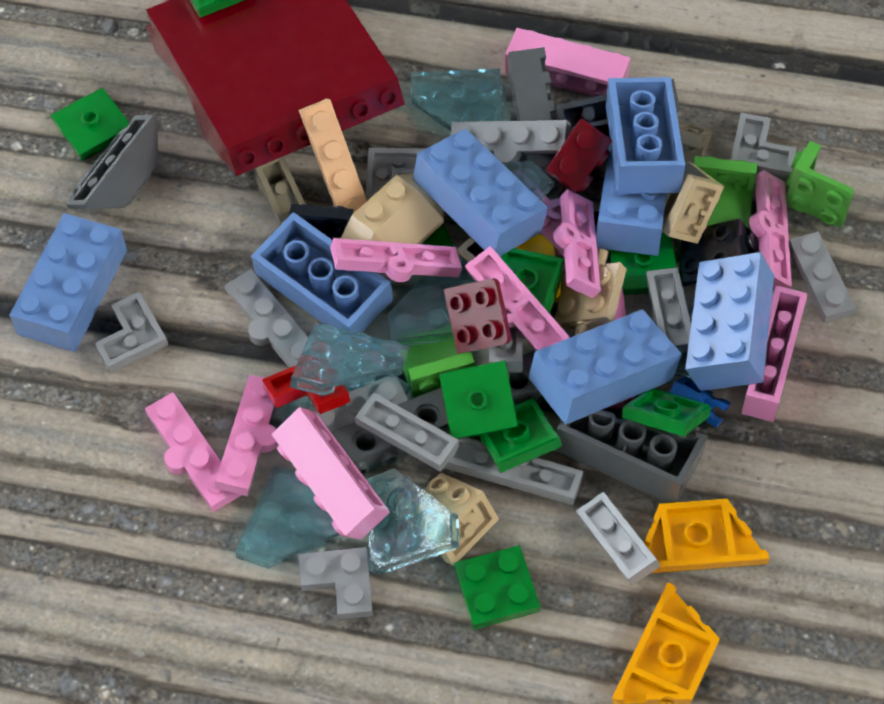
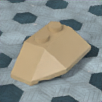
(396, 214)

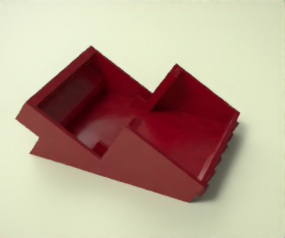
(264, 63)

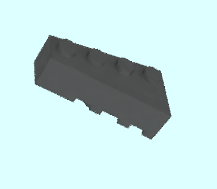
(530, 95)
(633, 453)

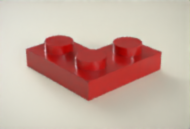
(280, 393)

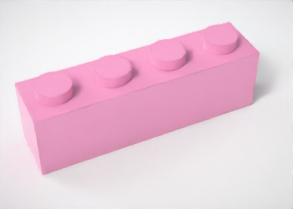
(573, 64)
(785, 318)
(329, 474)

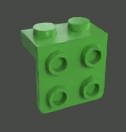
(738, 183)
(817, 193)
(431, 359)

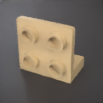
(690, 209)
(470, 505)

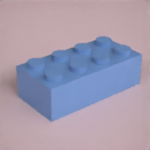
(644, 135)
(479, 192)
(629, 220)
(302, 268)
(68, 282)
(730, 322)
(604, 366)

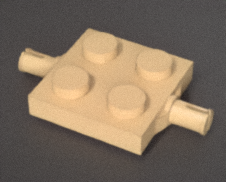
(585, 313)

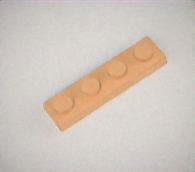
(333, 155)

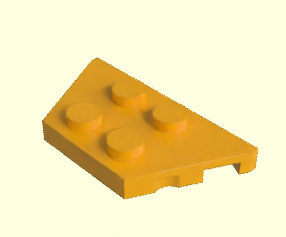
(701, 537)
(668, 655)

